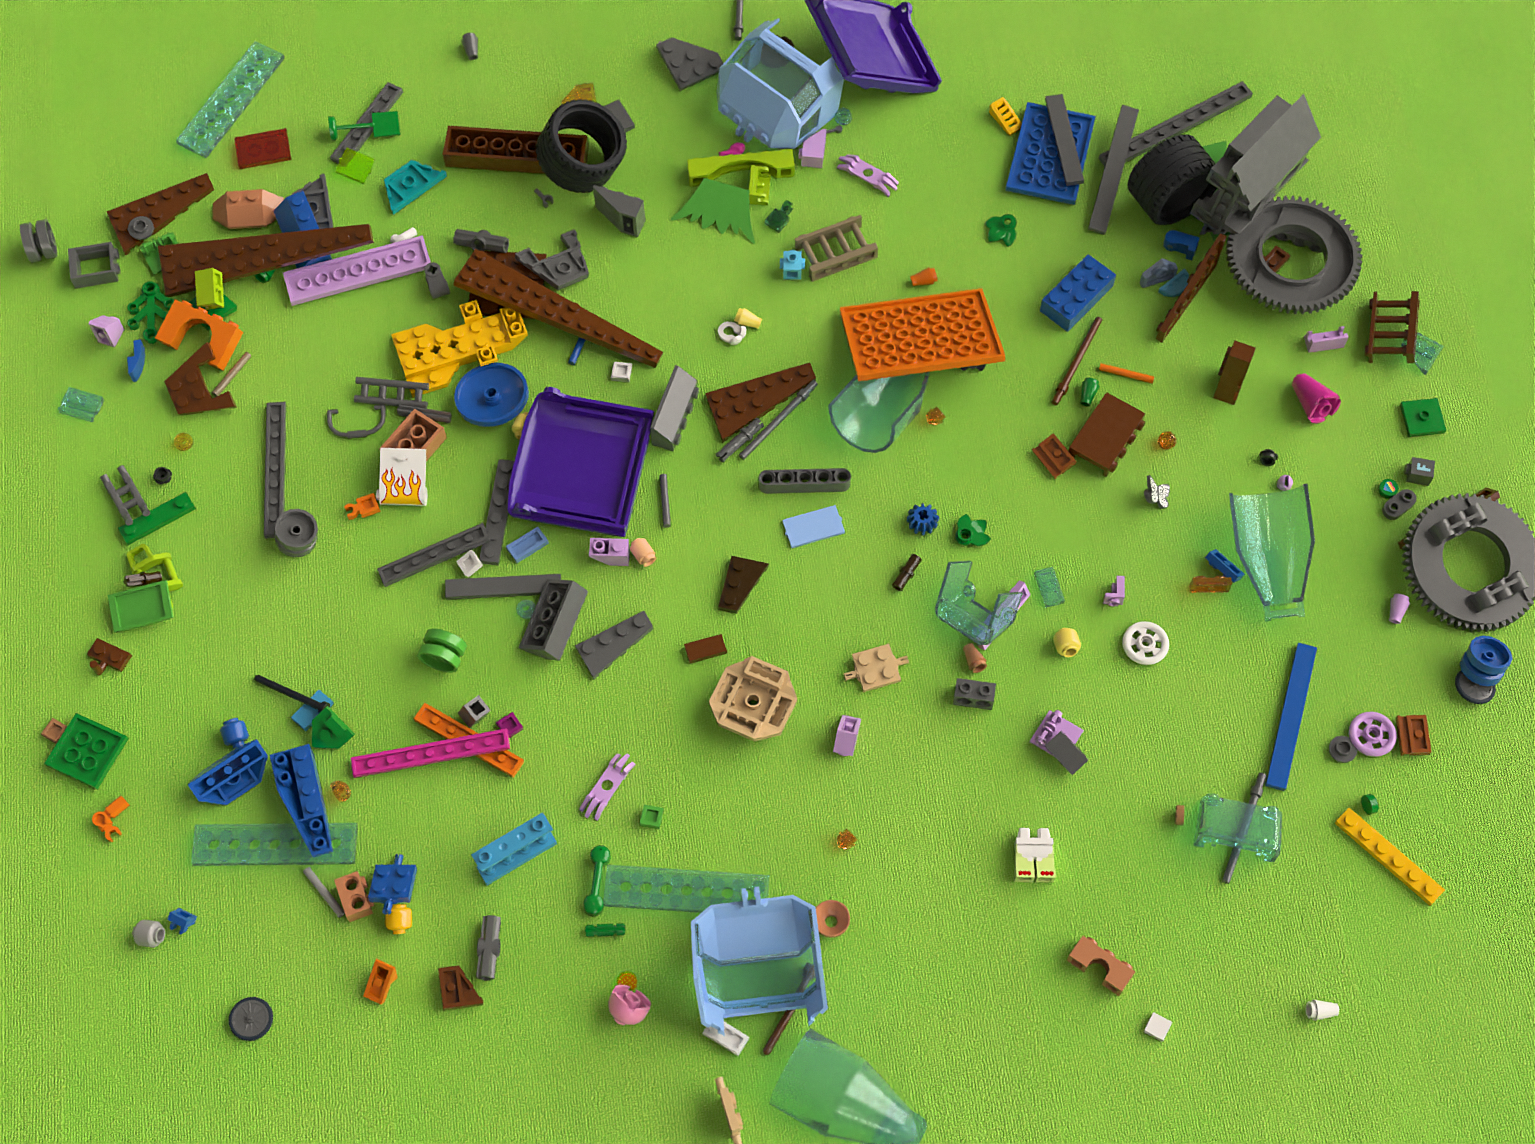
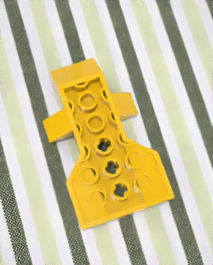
(474, 341)

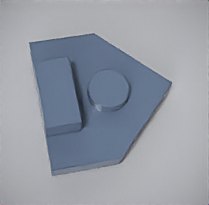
(1159, 272)

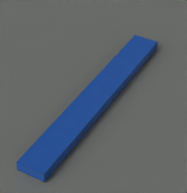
(1291, 717)

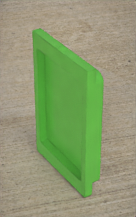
(140, 606)

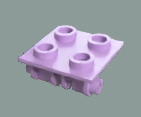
(1051, 726)

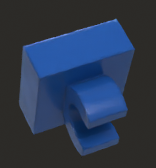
(181, 918)

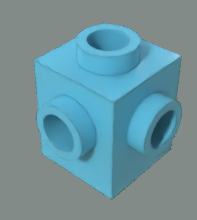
(792, 264)

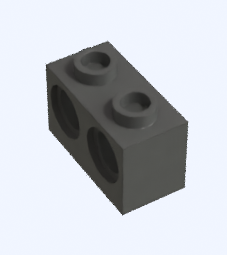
(974, 694)

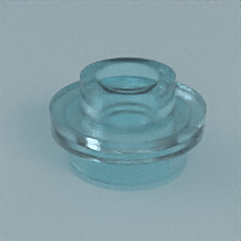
(843, 112)
(525, 613)

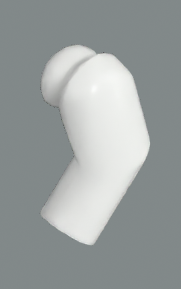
(410, 233)

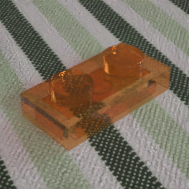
(1215, 584)

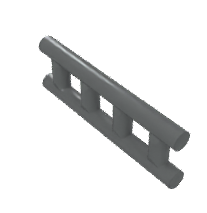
(383, 384)

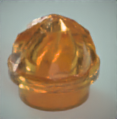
(935, 416)
(1167, 440)
(846, 839)

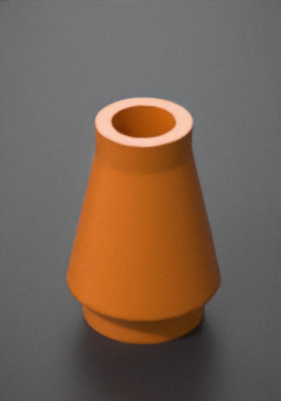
(925, 277)

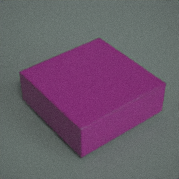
(511, 723)

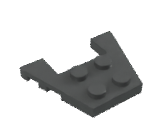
(560, 269)

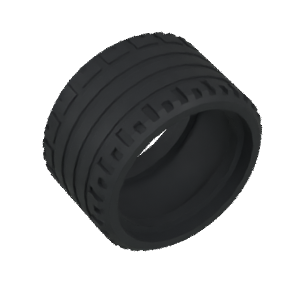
(596, 122)
(1171, 179)

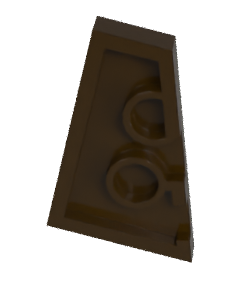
(739, 582)

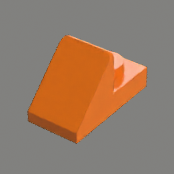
(380, 981)

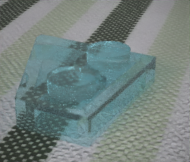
(1426, 352)

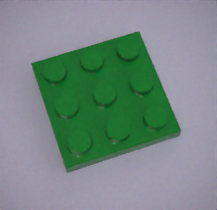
(86, 751)

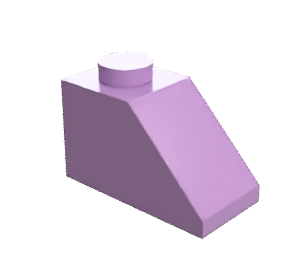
(813, 150)
(107, 329)
(847, 735)

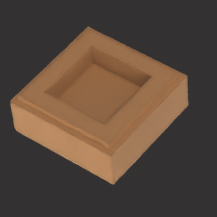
(54, 730)

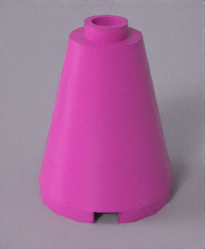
(1315, 398)

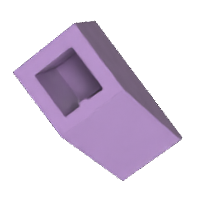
(610, 551)

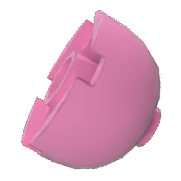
(628, 1006)

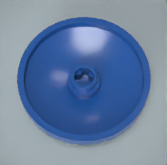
(491, 394)

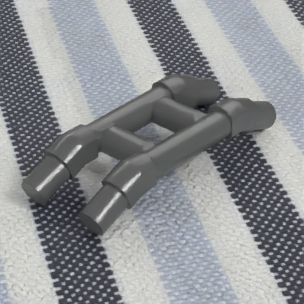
(129, 487)

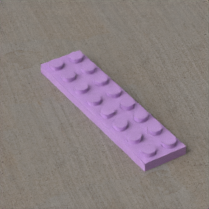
(356, 270)

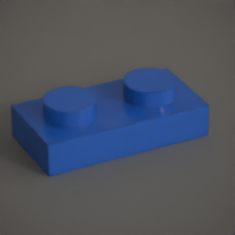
(1221, 563)

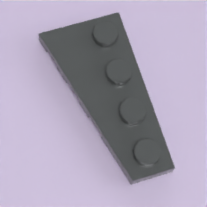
(608, 645)

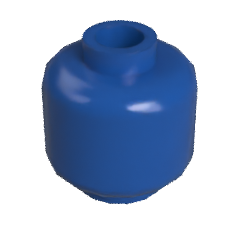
(234, 732)

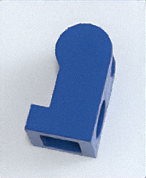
(1181, 243)

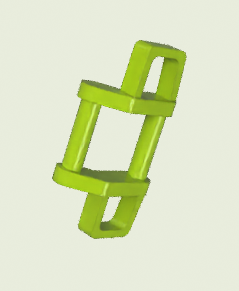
(153, 560)

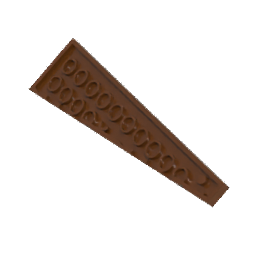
(253, 254)
(513, 290)

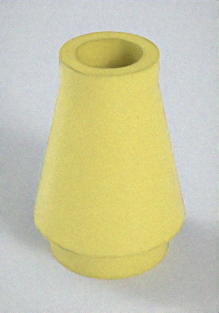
(746, 318)

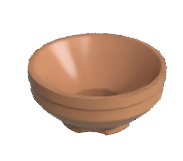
(834, 909)

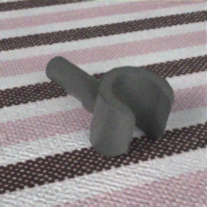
(544, 197)

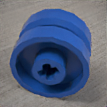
(1485, 661)

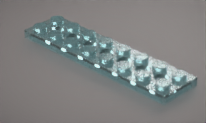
(234, 108)
(264, 855)
(677, 880)

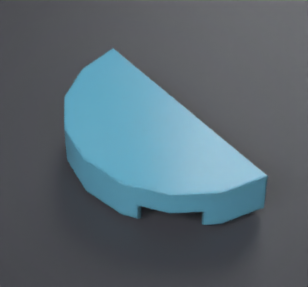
(1176, 285)

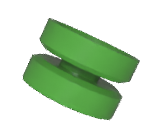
(442, 650)

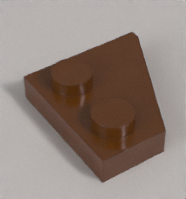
(456, 989)

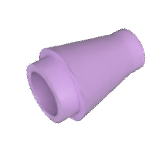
(1398, 607)

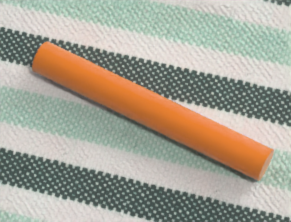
(1126, 373)

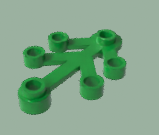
(149, 310)

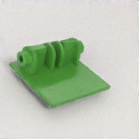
(151, 251)

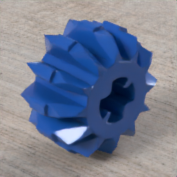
(915, 519)

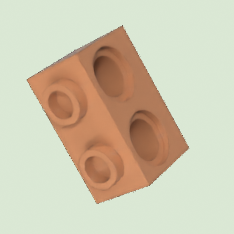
(351, 897)

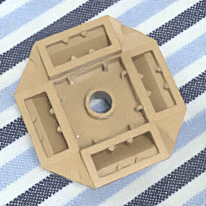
(759, 682)

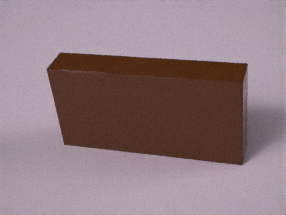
(705, 648)

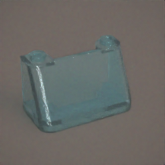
(1239, 826)

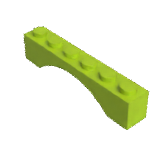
(779, 164)

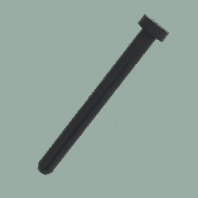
(291, 693)

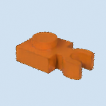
(365, 506)

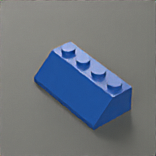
(296, 215)

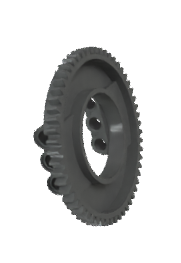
(1305, 226)
(1494, 604)

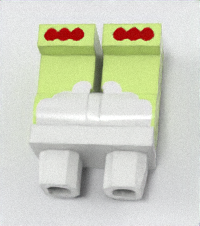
(1034, 849)

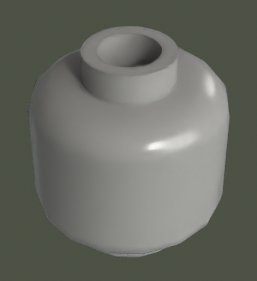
(148, 933)

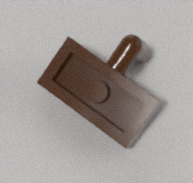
(107, 656)

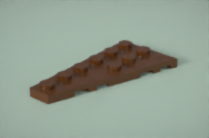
(1195, 283)

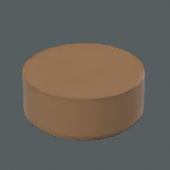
(1179, 815)

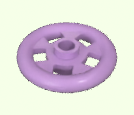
(1367, 748)

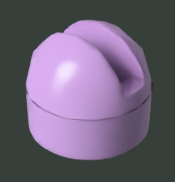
(1281, 482)

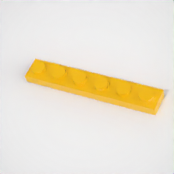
(1389, 856)

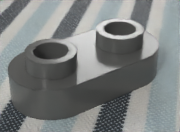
(1400, 503)

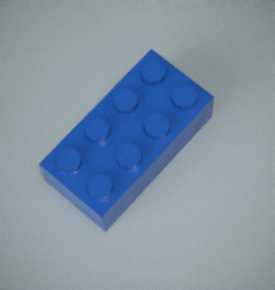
(1077, 292)

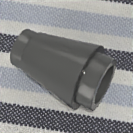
(470, 44)

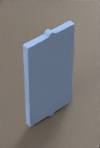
(813, 526)

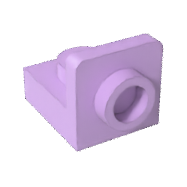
(1117, 593)

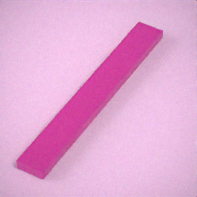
(430, 753)

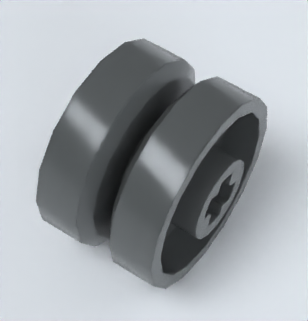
(38, 240)
(296, 533)

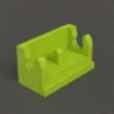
(759, 185)
(209, 288)

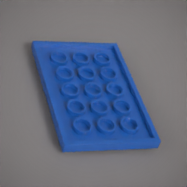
(1036, 161)

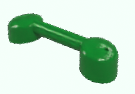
(593, 903)

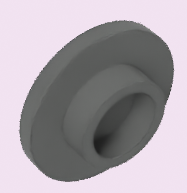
(141, 228)
(1342, 749)

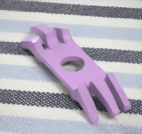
(878, 178)
(603, 796)

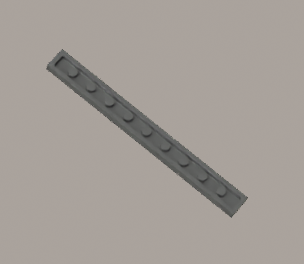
(1185, 120)

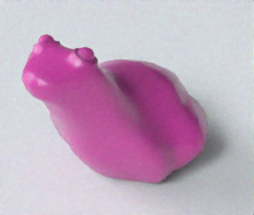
(736, 148)

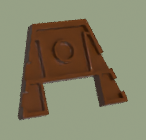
(189, 387)

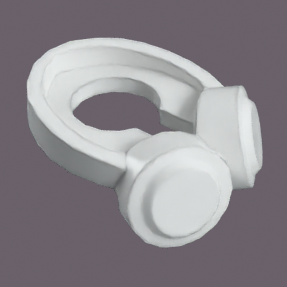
(741, 331)

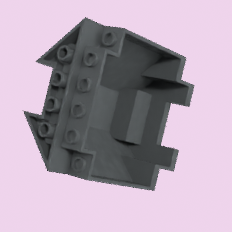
(1257, 166)

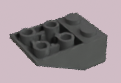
(621, 210)

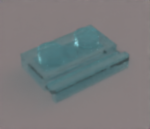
(81, 404)

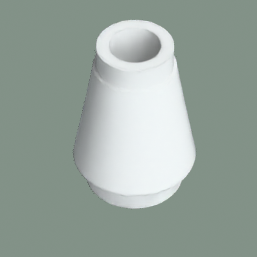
(1320, 1010)

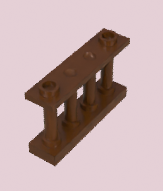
(1409, 334)

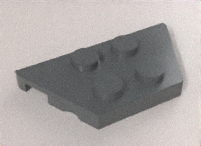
(319, 201)

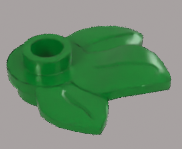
(1000, 230)
(973, 530)

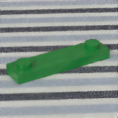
(157, 519)

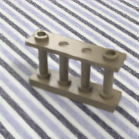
(836, 263)

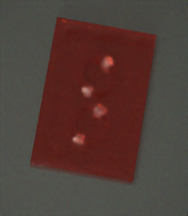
(262, 148)

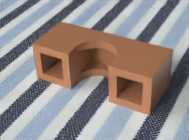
(1088, 953)

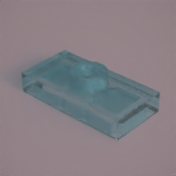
(1049, 587)

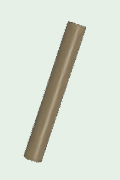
(231, 374)

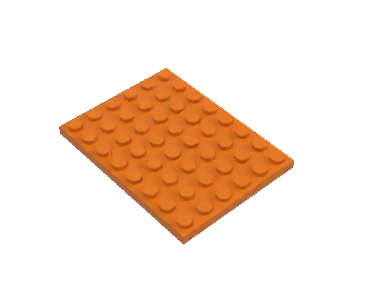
(921, 334)

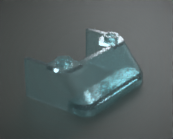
(960, 611)

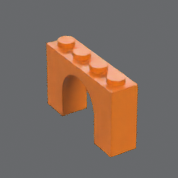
(183, 317)

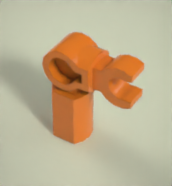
(103, 821)

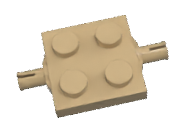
(876, 668)
(729, 1104)

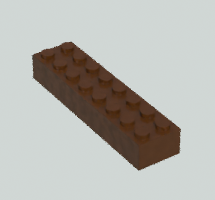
(503, 149)

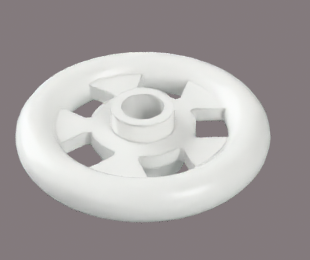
(1141, 628)

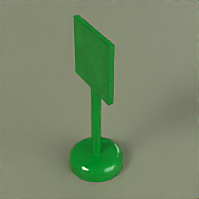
(383, 125)

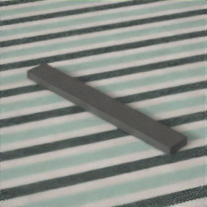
(1113, 169)
(274, 466)

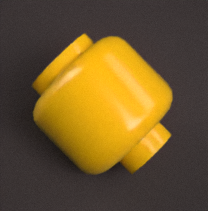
(399, 919)

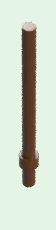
(1062, 387)

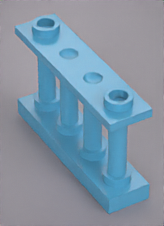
(514, 848)

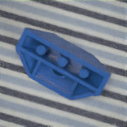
(231, 775)

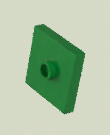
(1423, 417)

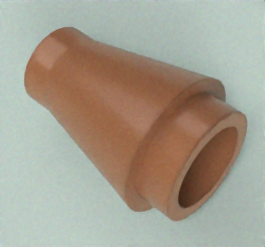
(974, 658)

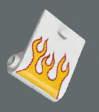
(402, 479)

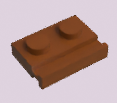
(1054, 456)
(1413, 735)

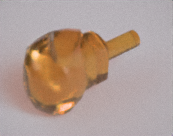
(341, 790)

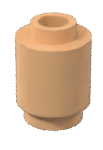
(643, 552)

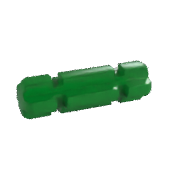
(605, 930)

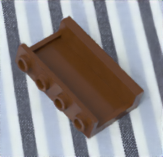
(1108, 433)

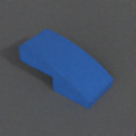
(136, 362)

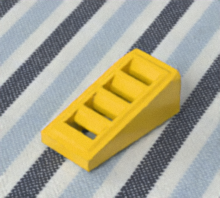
(998, 108)

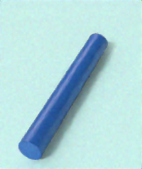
(577, 349)

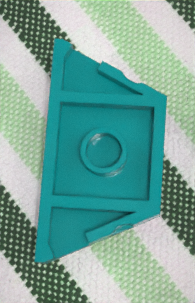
(410, 183)

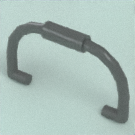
(358, 433)

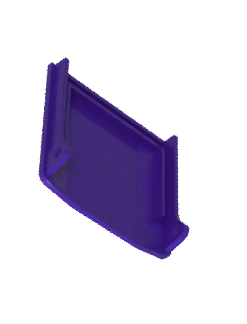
(875, 44)
(579, 463)

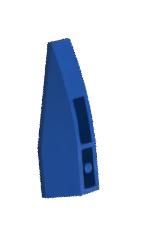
(302, 794)

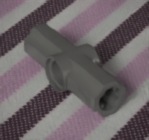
(481, 240)
(488, 948)

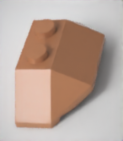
(246, 209)

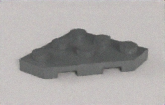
(688, 62)

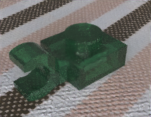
(778, 219)

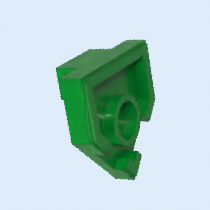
(329, 730)

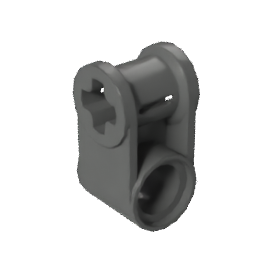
(436, 282)

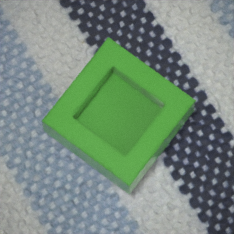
(651, 816)

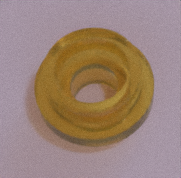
(181, 437)

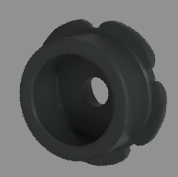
(1268, 457)
(160, 471)

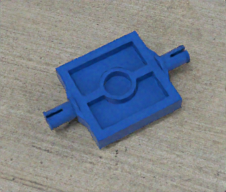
(392, 883)

